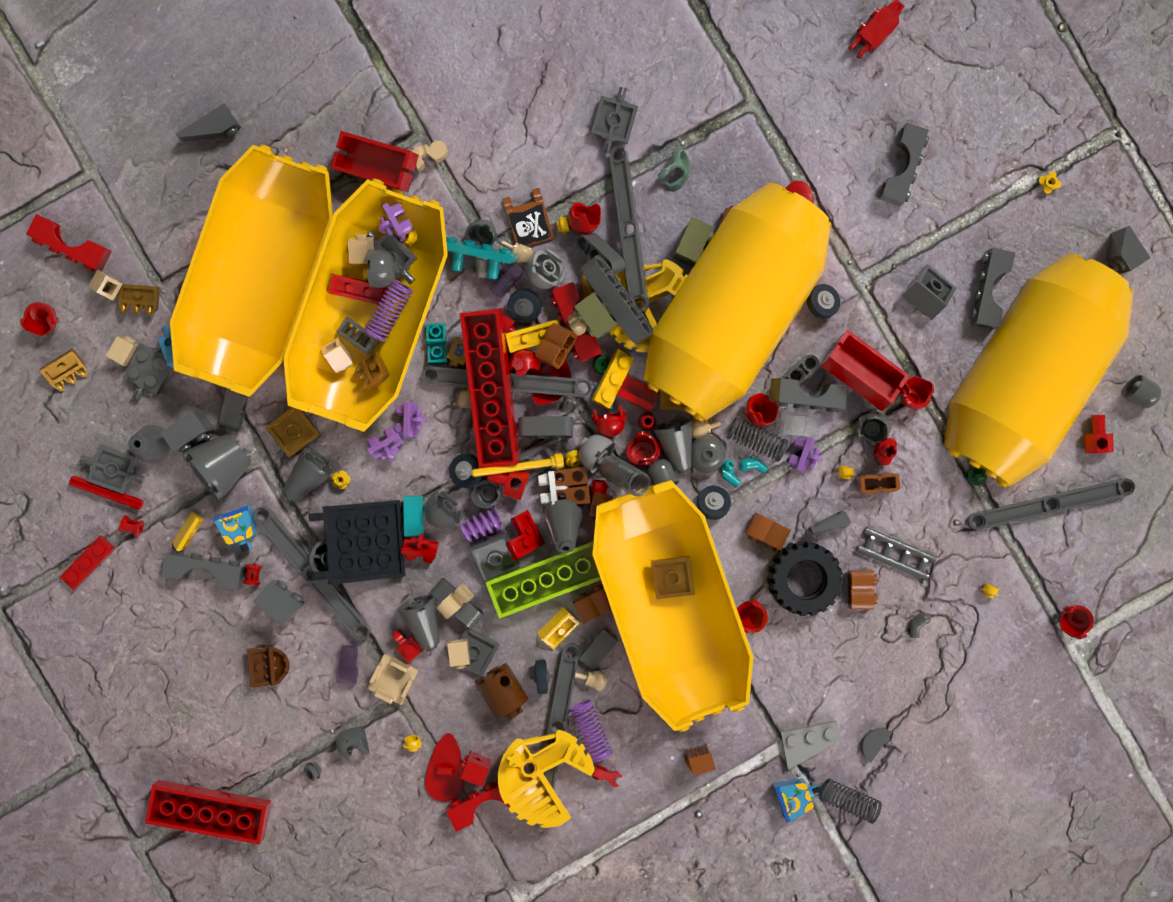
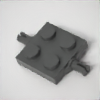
(614, 120)
(399, 251)
(147, 370)
(112, 469)

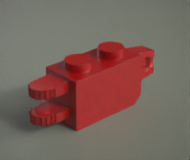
(878, 28)

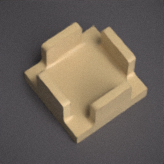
(392, 679)

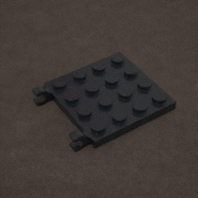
(362, 542)

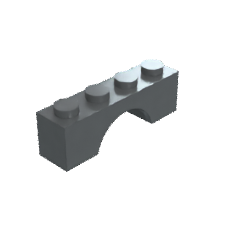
(911, 142)
(986, 311)
(789, 392)
(227, 575)

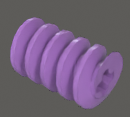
(481, 525)

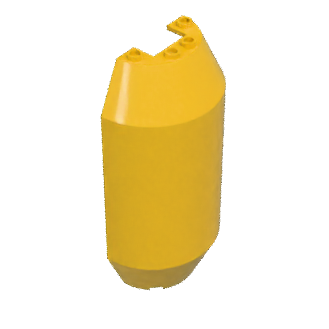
(251, 270)
(738, 301)
(1039, 368)
(309, 377)
(682, 649)

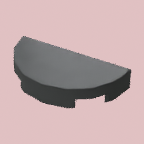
(874, 741)

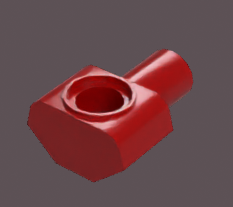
(1098, 432)
(885, 451)
(505, 480)

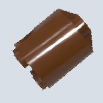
(502, 692)

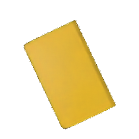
(187, 531)
(558, 628)

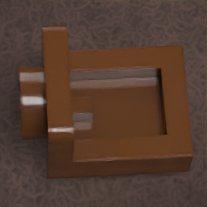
(598, 498)

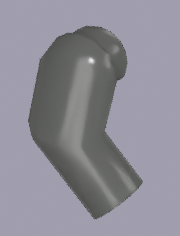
(917, 622)

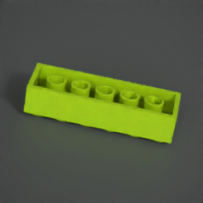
(543, 580)

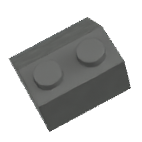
(1125, 251)
(929, 292)
(279, 602)

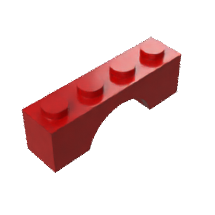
(48, 232)
(566, 298)
(462, 811)

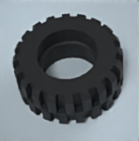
(822, 596)

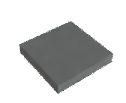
(493, 557)
(481, 650)

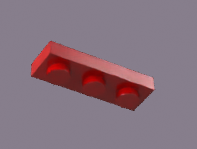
(355, 289)
(87, 562)

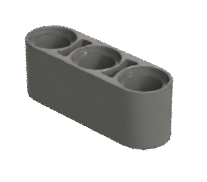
(592, 245)
(802, 370)
(233, 410)
(545, 427)
(467, 614)

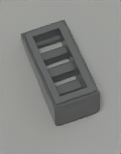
(343, 327)
(832, 522)

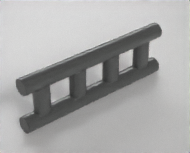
(545, 446)
(902, 564)

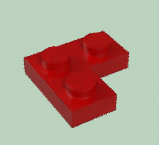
(528, 538)

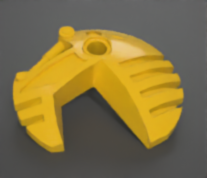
(659, 285)
(531, 793)

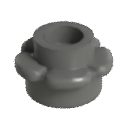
(312, 771)

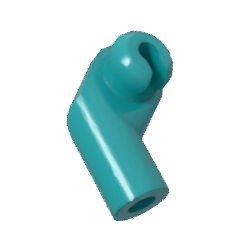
(751, 463)
(727, 473)

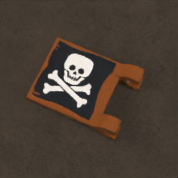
(529, 221)

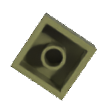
(693, 241)
(596, 315)

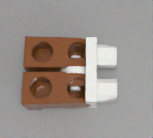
(560, 486)

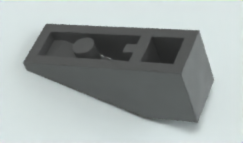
(213, 125)

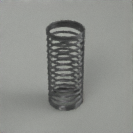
(779, 452)
(623, 484)
(830, 790)

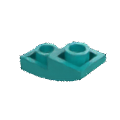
(436, 343)
(413, 516)

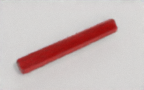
(124, 499)

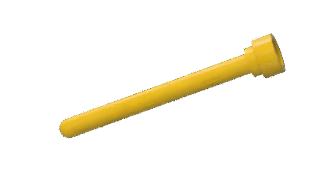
(555, 461)

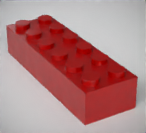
(208, 812)

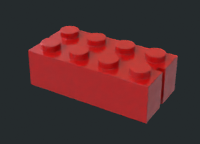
(374, 160)
(865, 370)

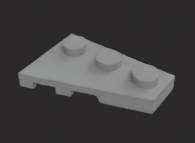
(808, 741)

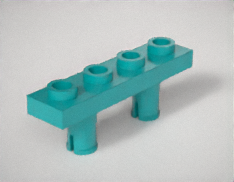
(485, 251)

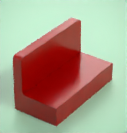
(638, 393)

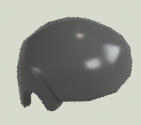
(481, 232)
(486, 494)

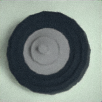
(823, 301)
(461, 469)
(714, 502)

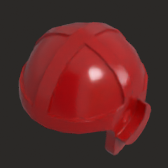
(584, 218)
(39, 319)
(524, 363)
(916, 393)
(760, 410)
(609, 424)
(643, 450)
(752, 616)
(1076, 621)

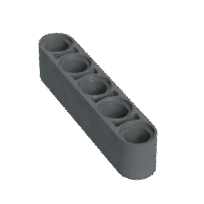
(617, 299)

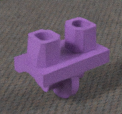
(401, 228)
(412, 419)
(387, 447)
(802, 462)

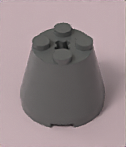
(218, 463)

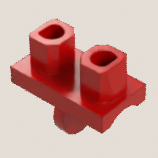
(420, 547)

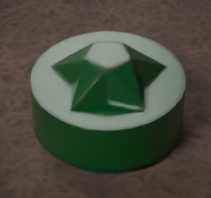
(601, 363)
(976, 476)

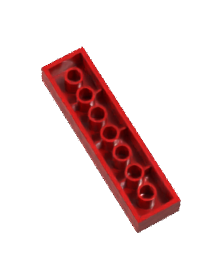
(490, 387)

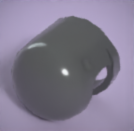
(1147, 393)
(661, 471)
(351, 739)

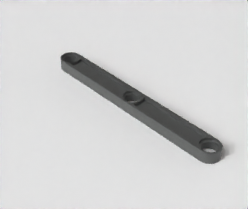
(627, 215)
(526, 383)
(1063, 501)
(299, 559)
(562, 700)

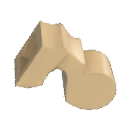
(436, 151)
(455, 601)

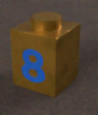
(456, 353)

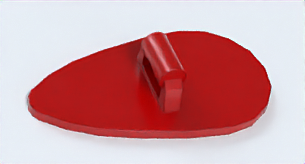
(443, 774)

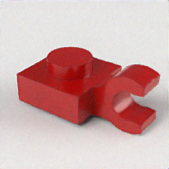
(408, 647)
(603, 773)

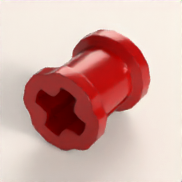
(131, 526)
(248, 578)

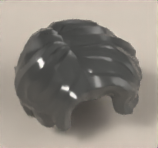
(873, 427)

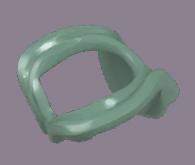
(680, 160)

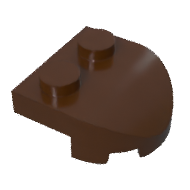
(266, 666)

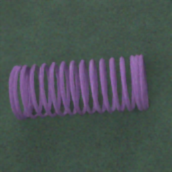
(375, 332)
(584, 706)

